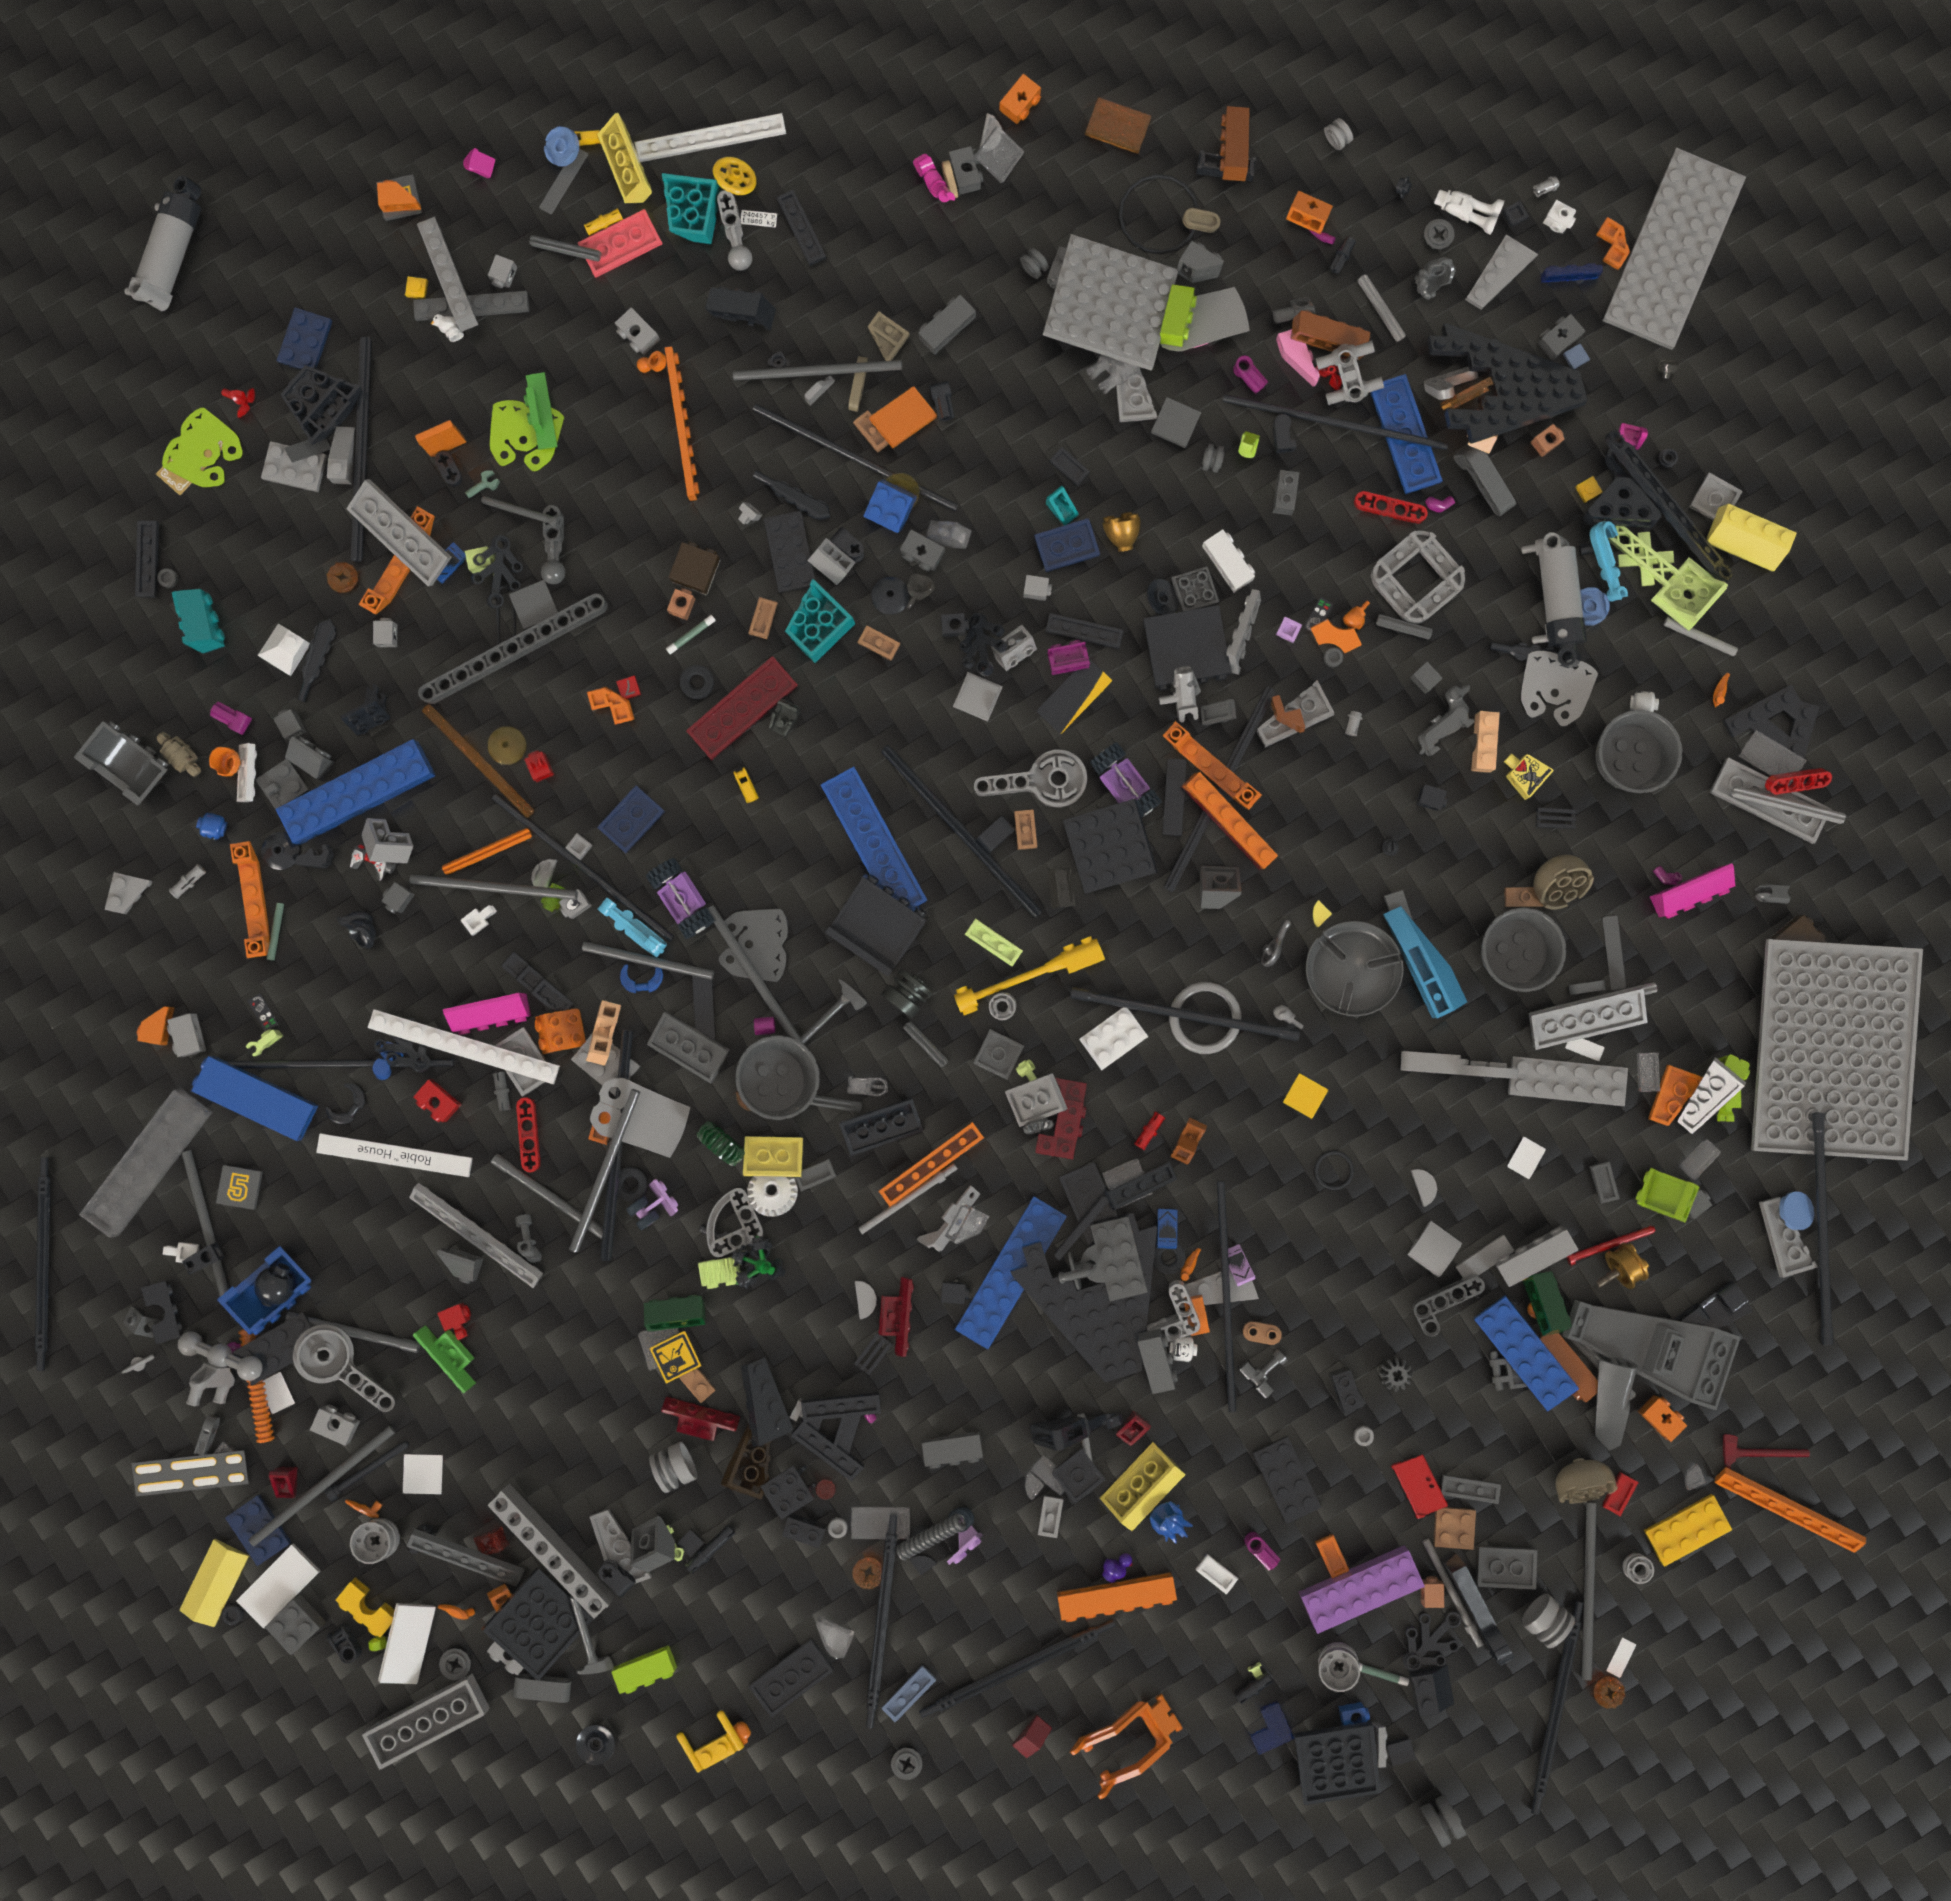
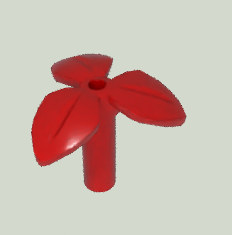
(1335, 380)
(240, 398)

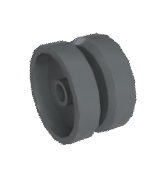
(1443, 1820)

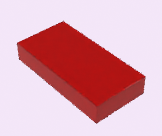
(1618, 1500)

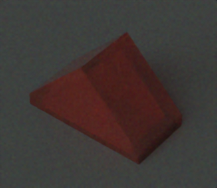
(491, 1541)

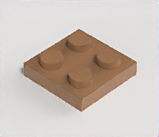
(1454, 1528)

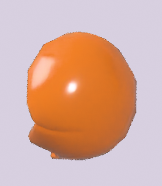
(224, 761)

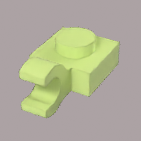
(268, 1038)

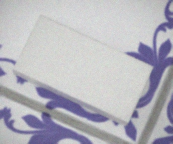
(1216, 1573)

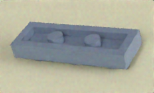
(908, 1693)

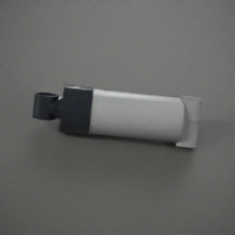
(166, 244)
(1562, 597)

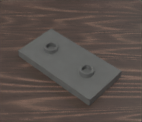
(688, 1047)

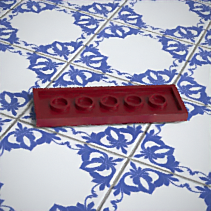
(742, 708)

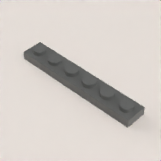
(481, 304)
(465, 1557)

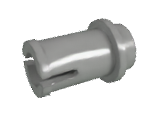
(1546, 186)
(1353, 723)

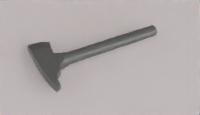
(848, 995)
(593, 1664)

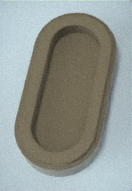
(1201, 220)

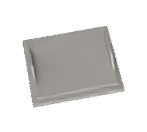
(977, 696)

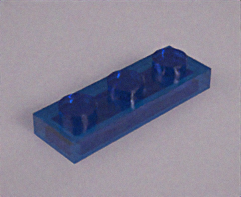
(1571, 273)

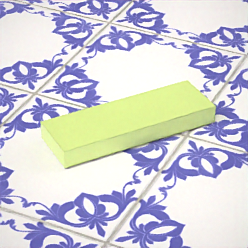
(993, 942)

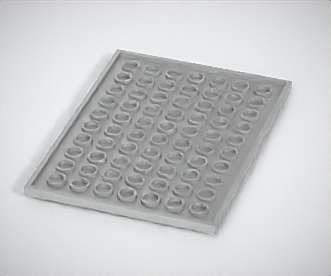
(1837, 1044)

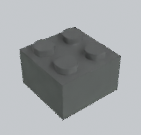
(295, 1624)

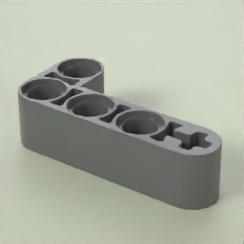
(1486, 478)
(1450, 1300)

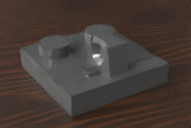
(282, 784)

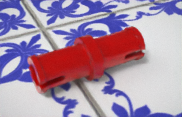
(1149, 1131)

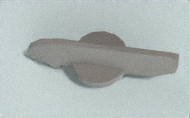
(138, 1363)

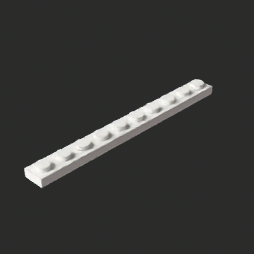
(463, 1046)

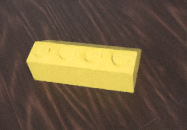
(624, 161)
(1750, 537)
(1142, 1486)

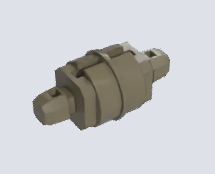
(178, 754)

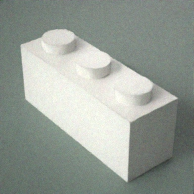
(1229, 560)

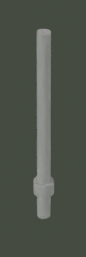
(939, 1177)
(1470, 1625)

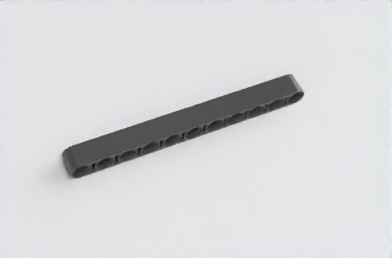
(503, 649)

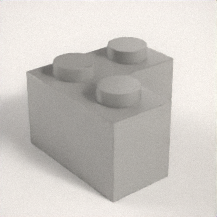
(385, 845)

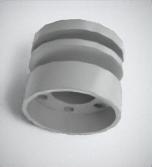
(673, 1467)
(364, 1539)
(1548, 1620)
(1335, 1677)

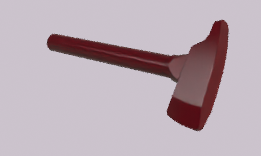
(1731, 1452)

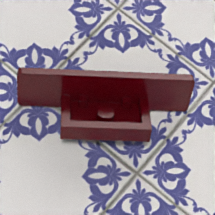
(895, 1316)
(699, 1420)

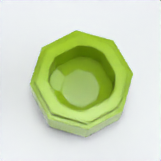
(378, 1643)

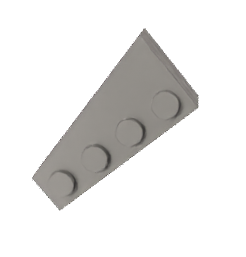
(1536, 1255)

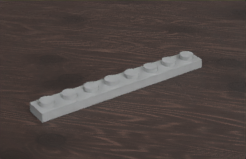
(476, 1235)

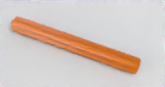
(486, 851)

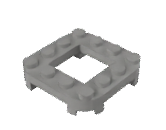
(1439, 560)

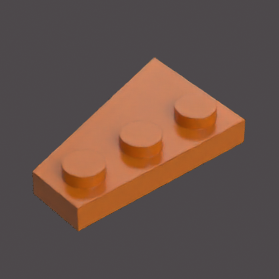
(1674, 1092)

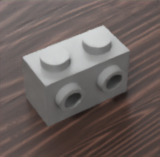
(1019, 646)
(186, 1035)

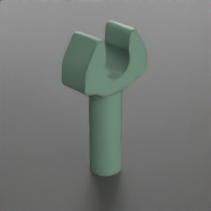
(483, 484)

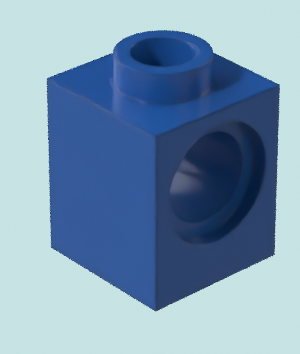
(1347, 1710)

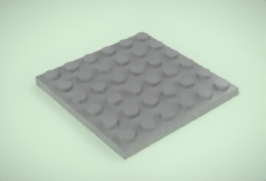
(1110, 302)

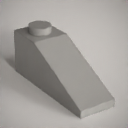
(342, 456)

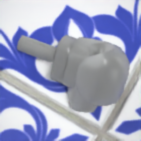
(1284, 1013)

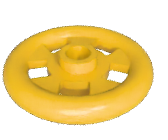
(734, 176)

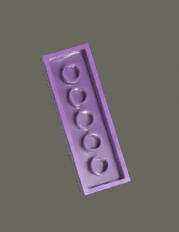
(1361, 1589)

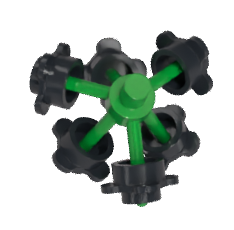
(751, 1273)

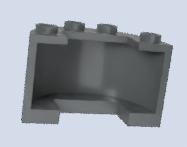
(122, 761)

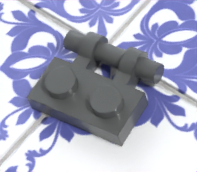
(1513, 1379)

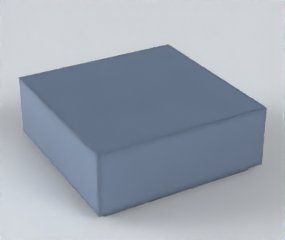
(1576, 356)

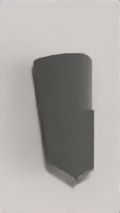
(1613, 1403)

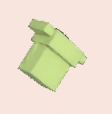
(1255, 1669)

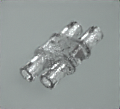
(1118, 373)

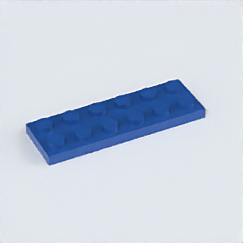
(1400, 413)
(1526, 1353)

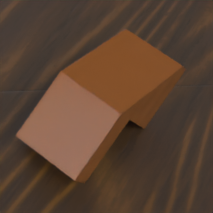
(1291, 719)
(1188, 1141)

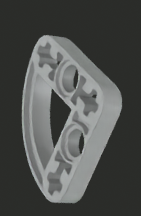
(743, 1232)

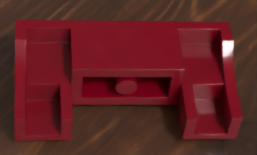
(1067, 1122)

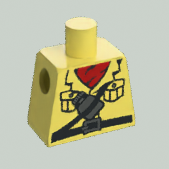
(1526, 774)

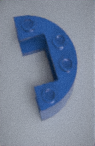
(248, 1309)

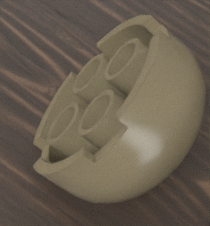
(1563, 877)
(1584, 1481)

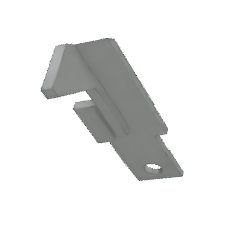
(938, 1239)

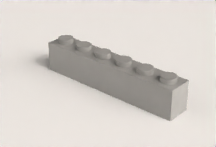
(447, 274)

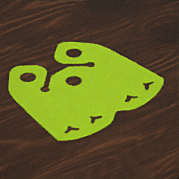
(511, 426)
(192, 444)

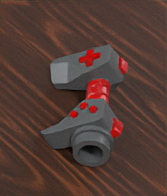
(359, 855)

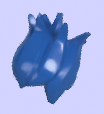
(1168, 1520)

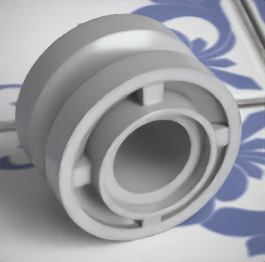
(1338, 134)
(1006, 997)
(1646, 1572)

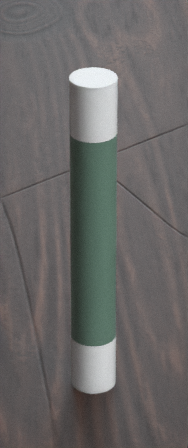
(690, 634)
(1384, 1674)

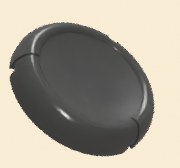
(1354, 968)

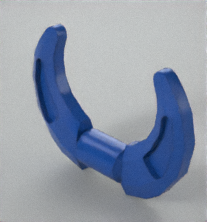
(632, 987)

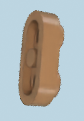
(1262, 1332)

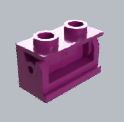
(1068, 657)

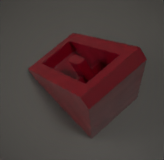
(1133, 1428)
(284, 1481)
(1032, 1737)

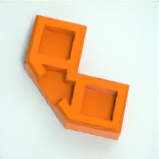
(1615, 235)
(619, 705)

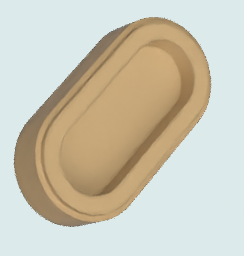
(949, 177)

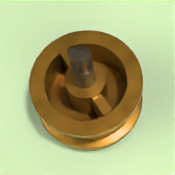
(1625, 1266)

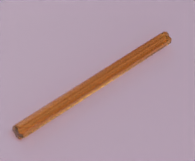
(478, 761)

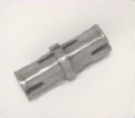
(187, 881)

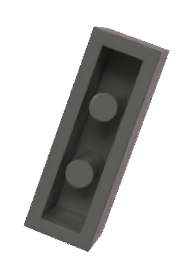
(946, 324)
(1157, 1361)
(952, 1449)

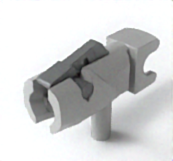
(1185, 691)

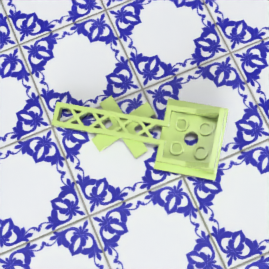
(1688, 577)

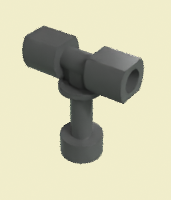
(526, 1246)
(1258, 1376)

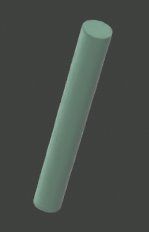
(275, 931)

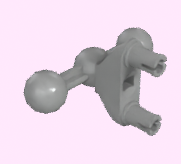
(216, 1371)

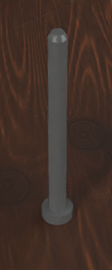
(555, 521)

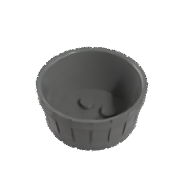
(1639, 752)
(1523, 950)
(777, 1077)

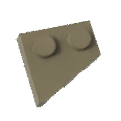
(887, 335)

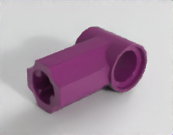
(1251, 376)
(234, 719)
(764, 1025)
(1262, 1551)

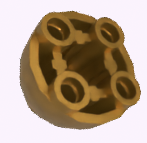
(1122, 530)

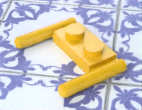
(714, 1750)

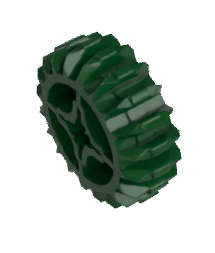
(720, 1143)

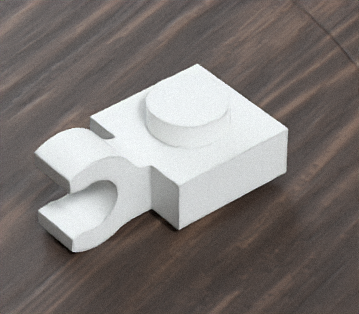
(476, 920)
(181, 1252)

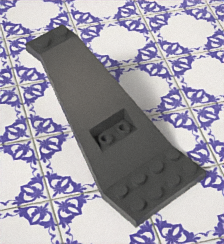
(1670, 1353)

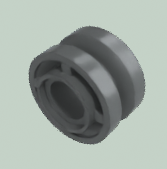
(1034, 263)
(1213, 458)

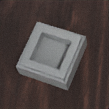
(578, 846)

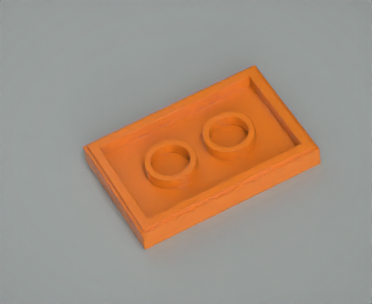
(903, 417)
(440, 438)

